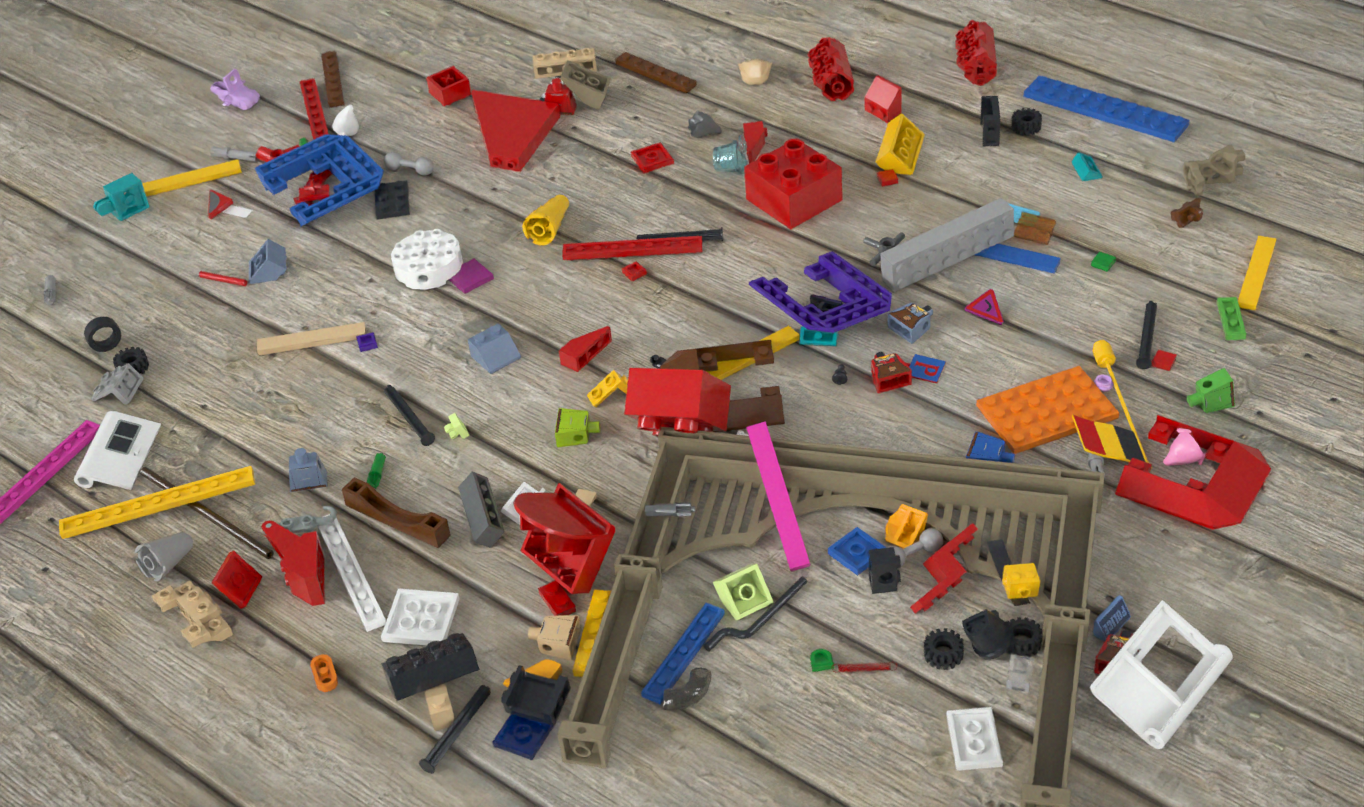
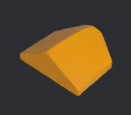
(905, 526)

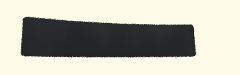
(1000, 559)

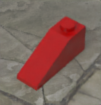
(755, 138)
(583, 349)

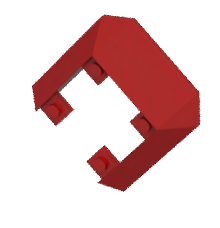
(1211, 505)

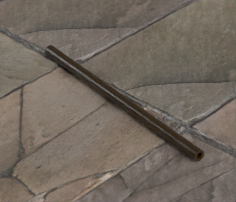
(212, 516)

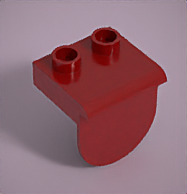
(564, 537)

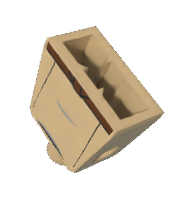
(557, 635)

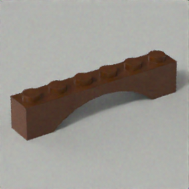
(425, 527)

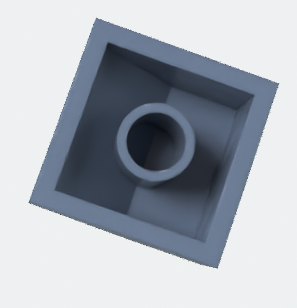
(267, 263)
(493, 348)

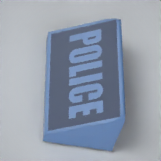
(1111, 619)

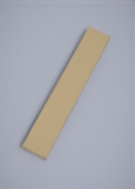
(310, 338)

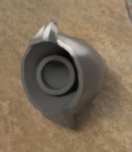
(702, 125)

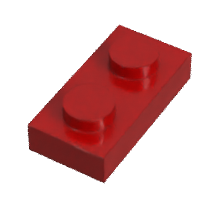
(557, 599)

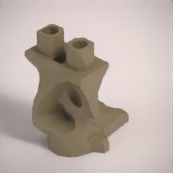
(1220, 162)

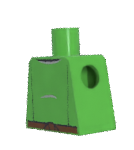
(1213, 392)

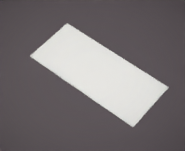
(237, 211)

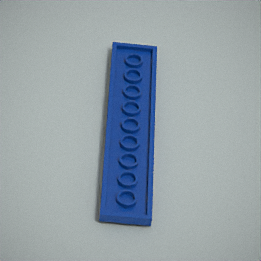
(1107, 108)

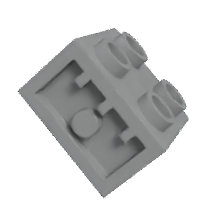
(121, 382)

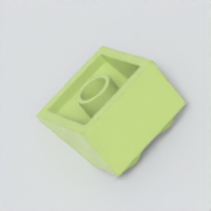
(743, 591)

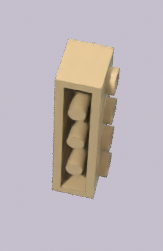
(553, 63)

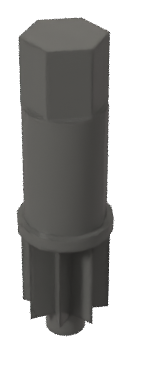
(675, 509)

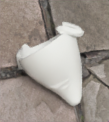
(346, 122)

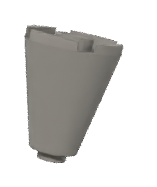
(163, 554)

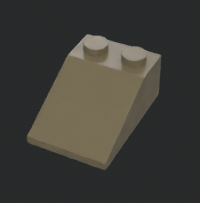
(585, 84)

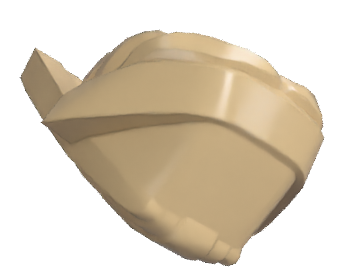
(755, 71)

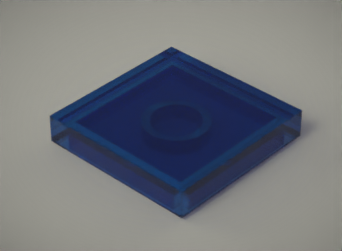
(522, 736)

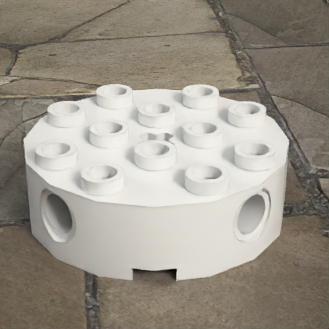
(426, 259)

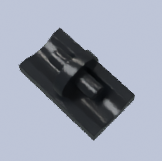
(824, 303)

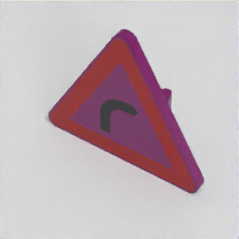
(986, 307)

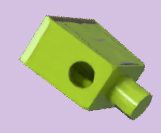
(574, 427)

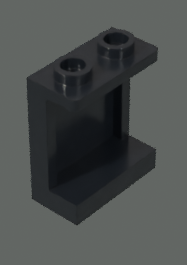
(990, 120)
(535, 696)

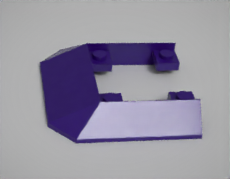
(859, 292)

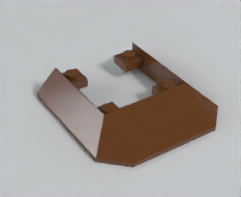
(742, 411)

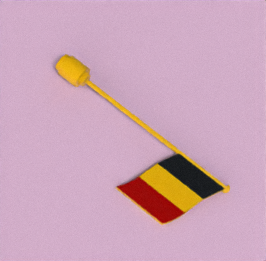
(1104, 438)

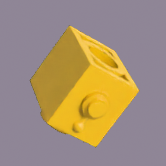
(1021, 581)

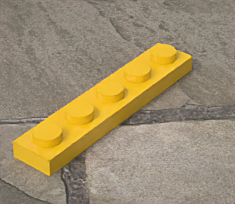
(593, 620)

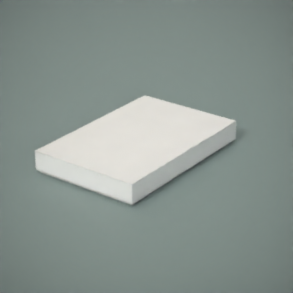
(974, 738)

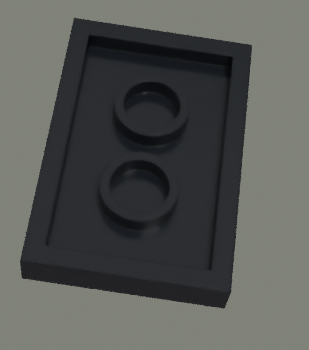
(392, 200)

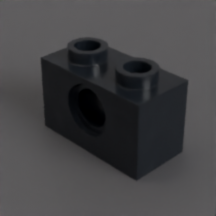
(883, 570)

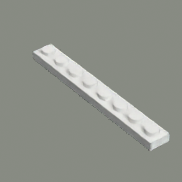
(352, 575)

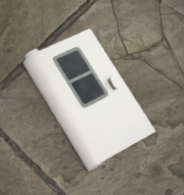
(113, 451)

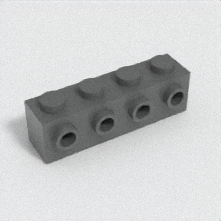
(481, 509)

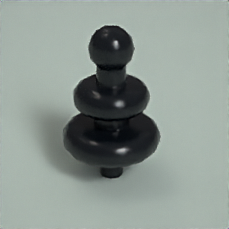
(840, 375)

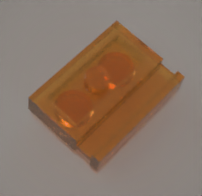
(1034, 228)

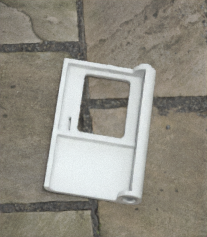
(1140, 696)

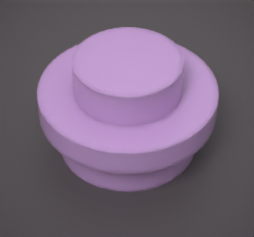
(1104, 383)

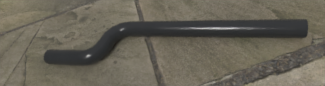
(743, 634)

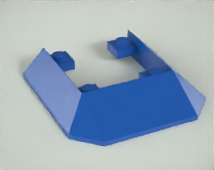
(336, 153)

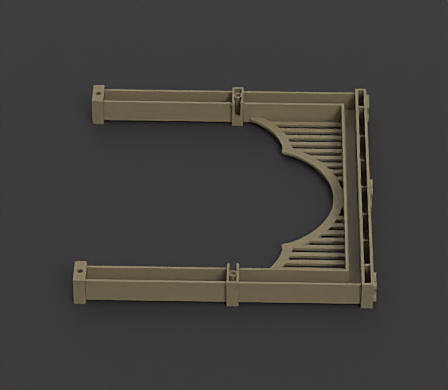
(867, 480)

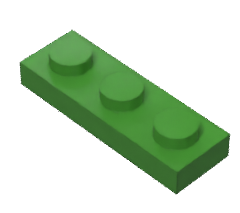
(1231, 318)

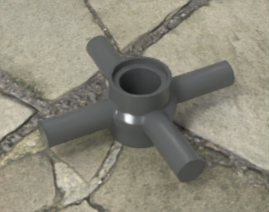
(884, 244)

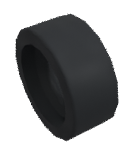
(105, 345)

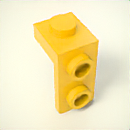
(607, 387)

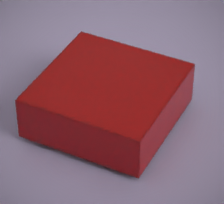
(887, 177)
(634, 271)
(1164, 360)

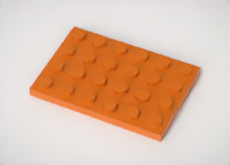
(1044, 409)

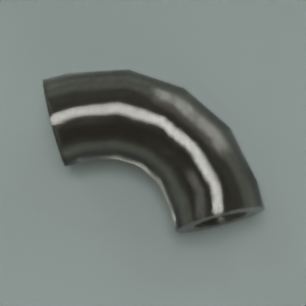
(689, 693)

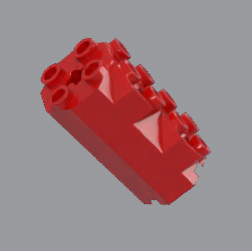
(976, 52)
(831, 69)

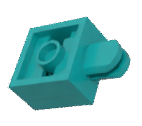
(122, 204)

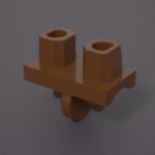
(1187, 213)

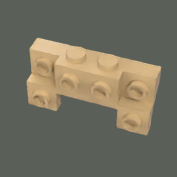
(198, 610)

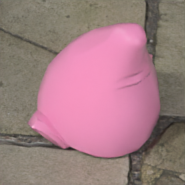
(1184, 450)

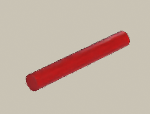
(222, 278)

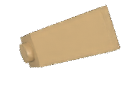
(439, 707)

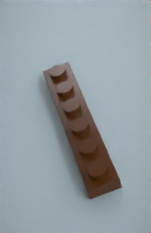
(655, 72)
(332, 79)

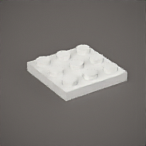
(420, 617)

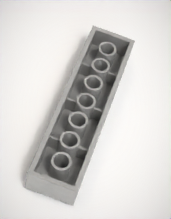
(947, 244)

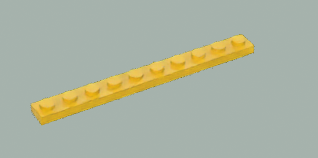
(156, 502)

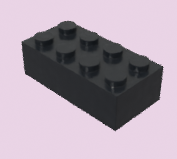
(430, 666)

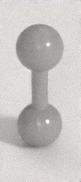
(394, 161)
(930, 540)

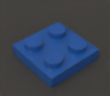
(853, 550)

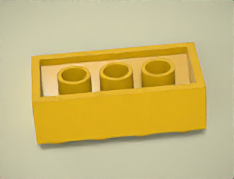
(900, 146)

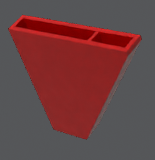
(513, 127)

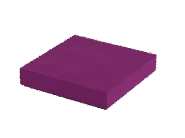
(471, 276)

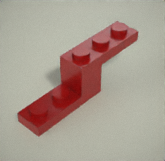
(945, 569)

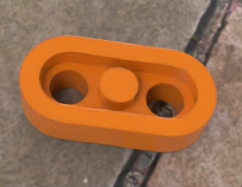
(324, 673)

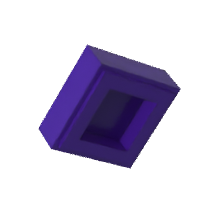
(367, 342)

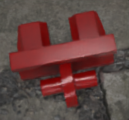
(313, 192)

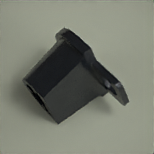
(988, 634)

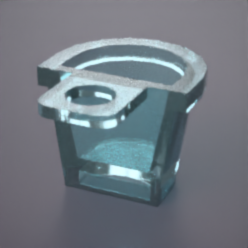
(730, 156)

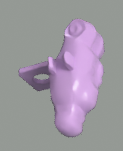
(235, 92)

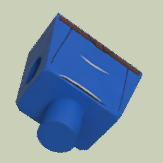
(989, 449)

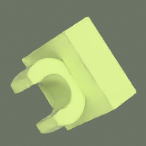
(456, 427)

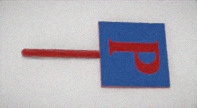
(926, 368)

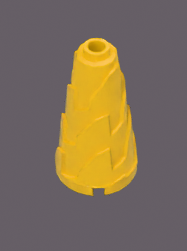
(546, 220)

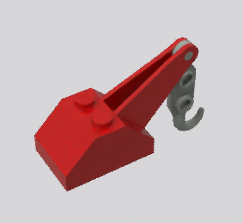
(301, 556)

